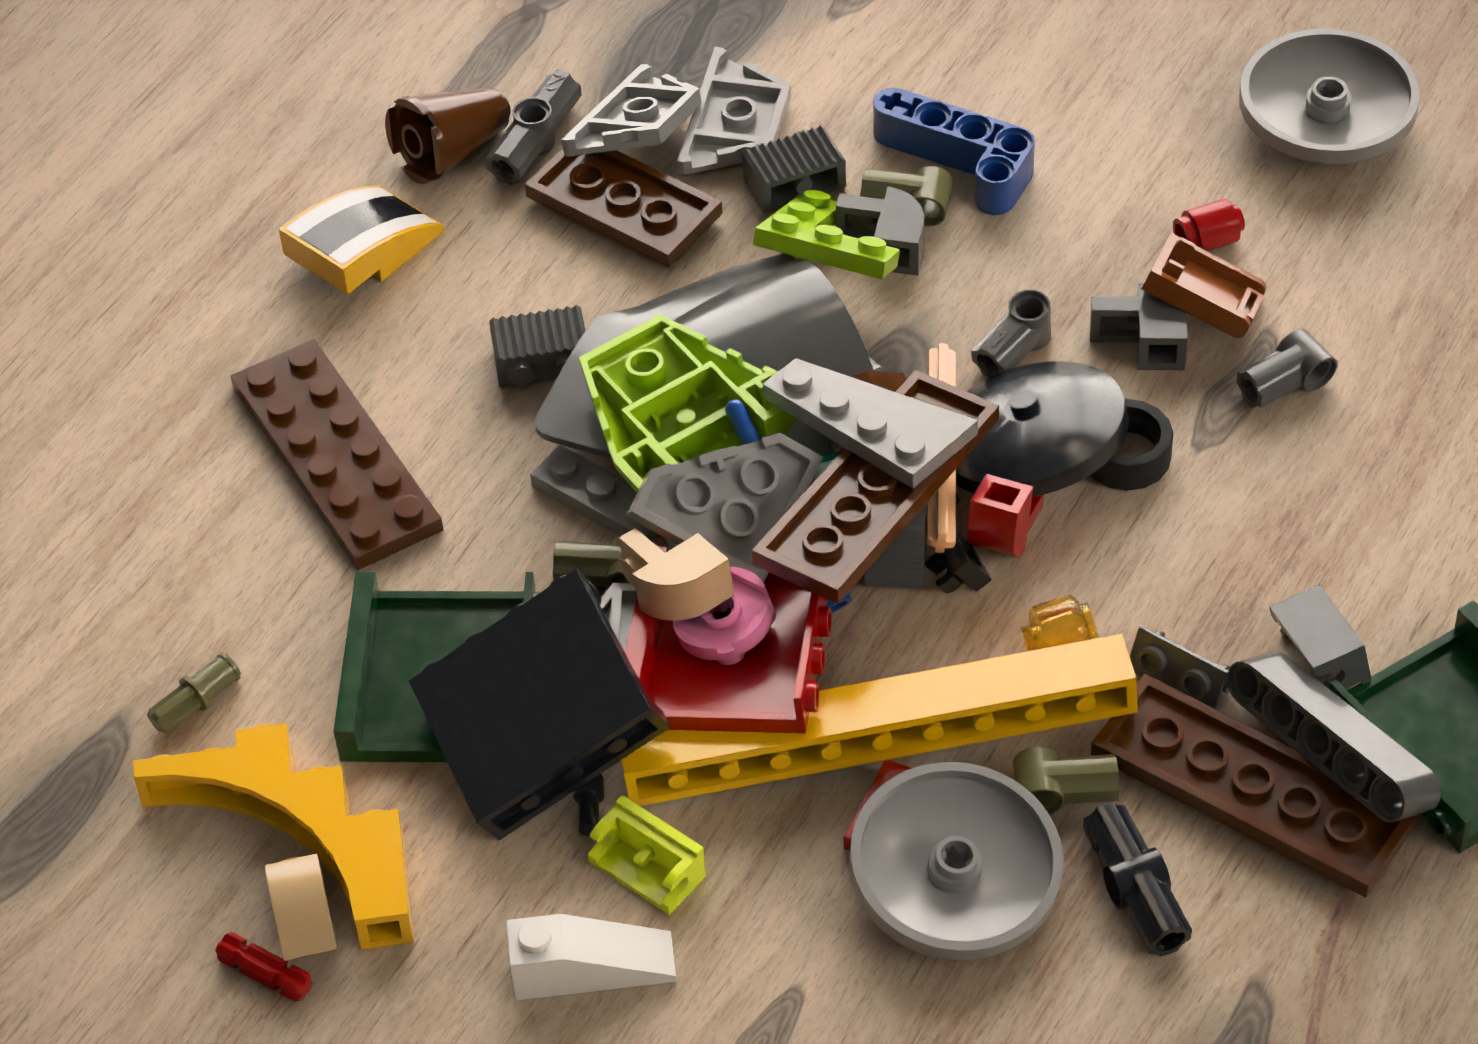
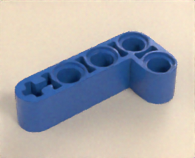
(961, 139)

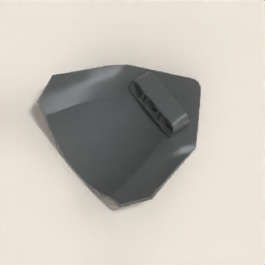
(760, 308)

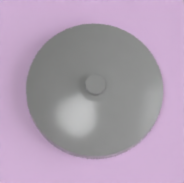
(1329, 96)
(956, 861)

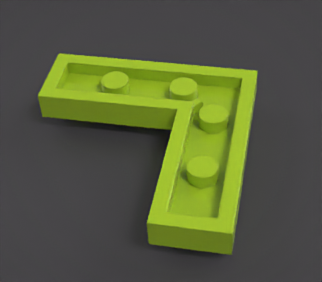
(808, 232)

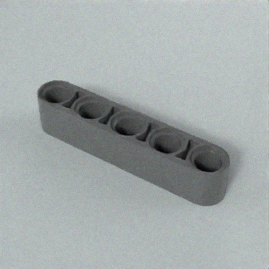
(1334, 736)

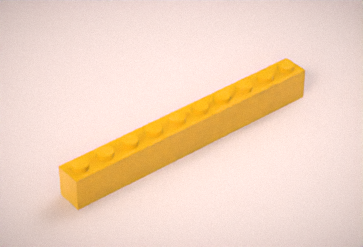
(897, 720)

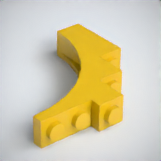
(310, 805)

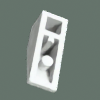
(585, 955)

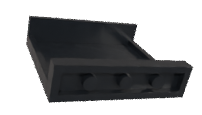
(536, 705)

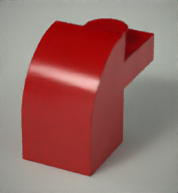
(1002, 515)

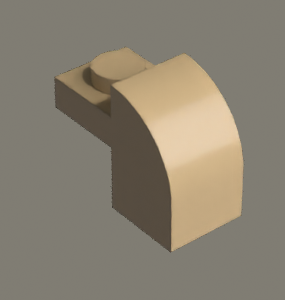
(677, 582)
(300, 906)

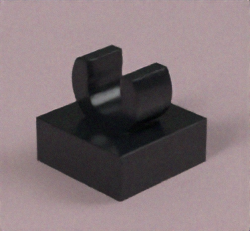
(961, 565)

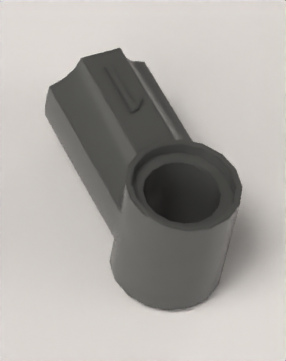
(1017, 333)
(1296, 363)

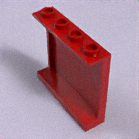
(761, 693)

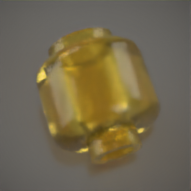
(1059, 623)

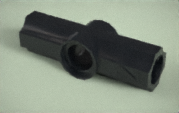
(1137, 879)

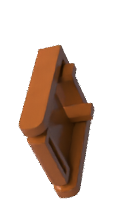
(1205, 286)

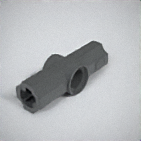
(533, 127)

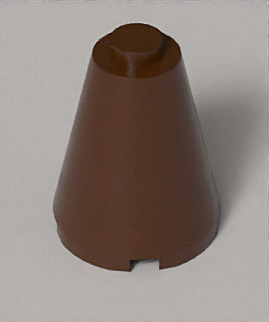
(443, 129)

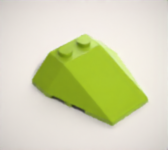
(667, 395)

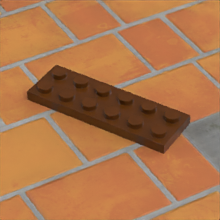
(337, 454)
(859, 509)
(1251, 785)

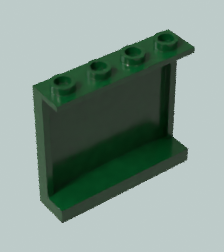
(389, 644)
(1432, 712)

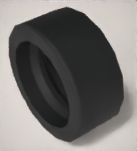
(1142, 470)

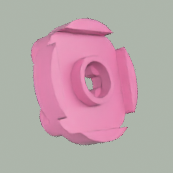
(738, 632)

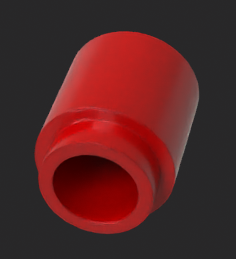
(1211, 224)

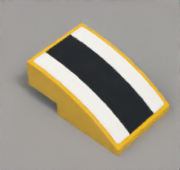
(357, 236)

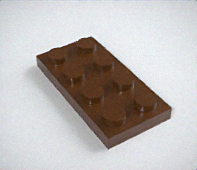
(626, 202)

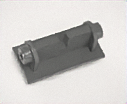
(1178, 667)

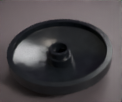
(1051, 429)

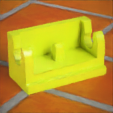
(647, 855)

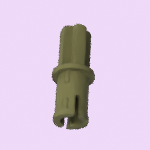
(194, 693)

